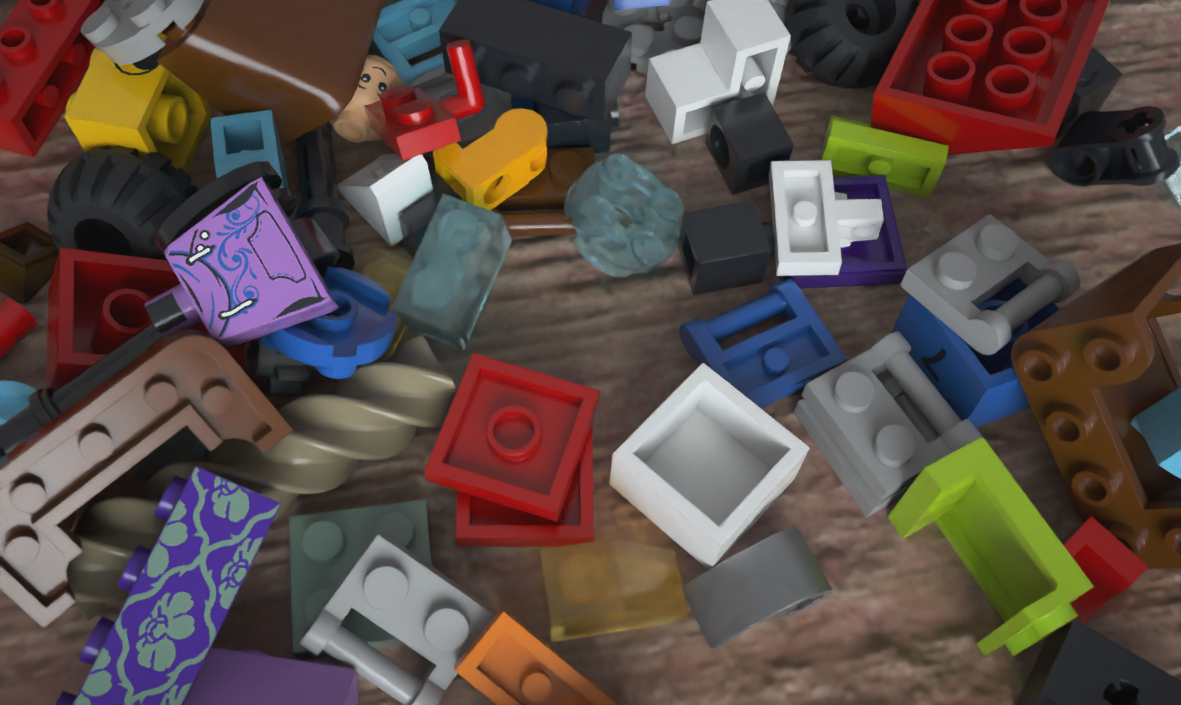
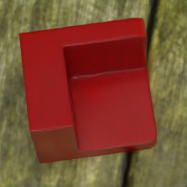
(1105, 563)

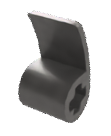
(756, 584)

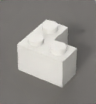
(736, 58)

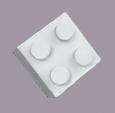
(706, 465)

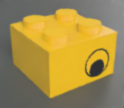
(138, 109)

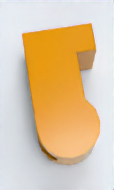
(497, 161)

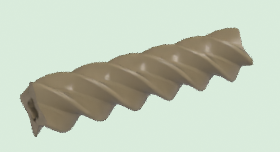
(360, 418)

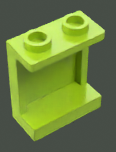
(999, 541)

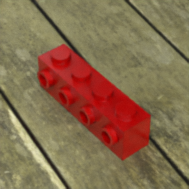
(40, 68)

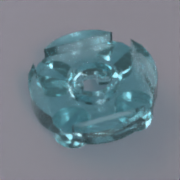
(643, 197)

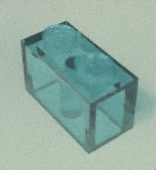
(453, 271)

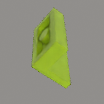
(906, 161)

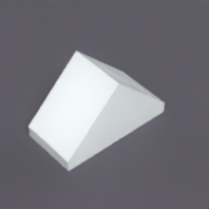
(387, 191)

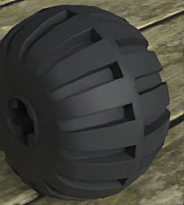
(847, 39)
(115, 201)

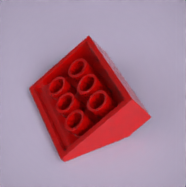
(987, 72)

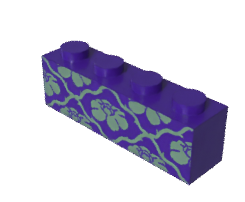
(175, 594)

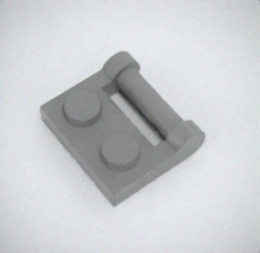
(977, 267)
(873, 426)
(409, 603)

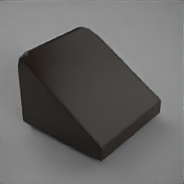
(25, 261)

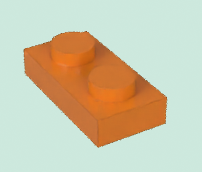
(521, 669)

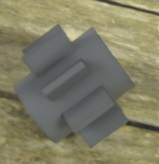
(275, 369)

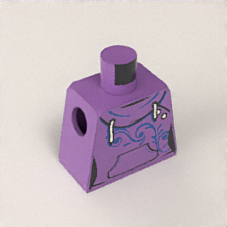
(241, 273)

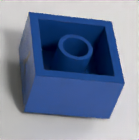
(971, 382)

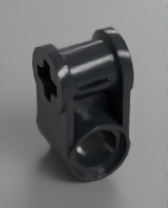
(1112, 145)

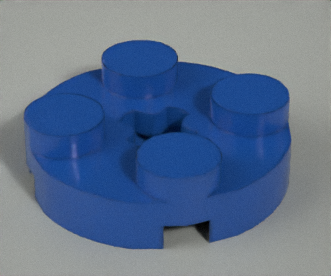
(343, 342)

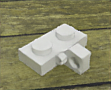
(814, 220)

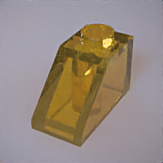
(610, 588)

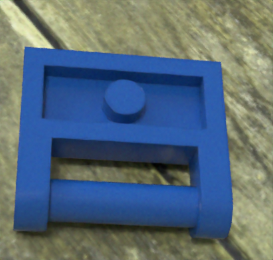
(772, 361)

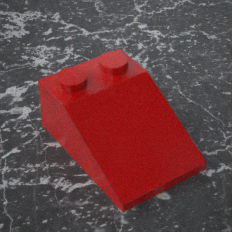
(99, 305)

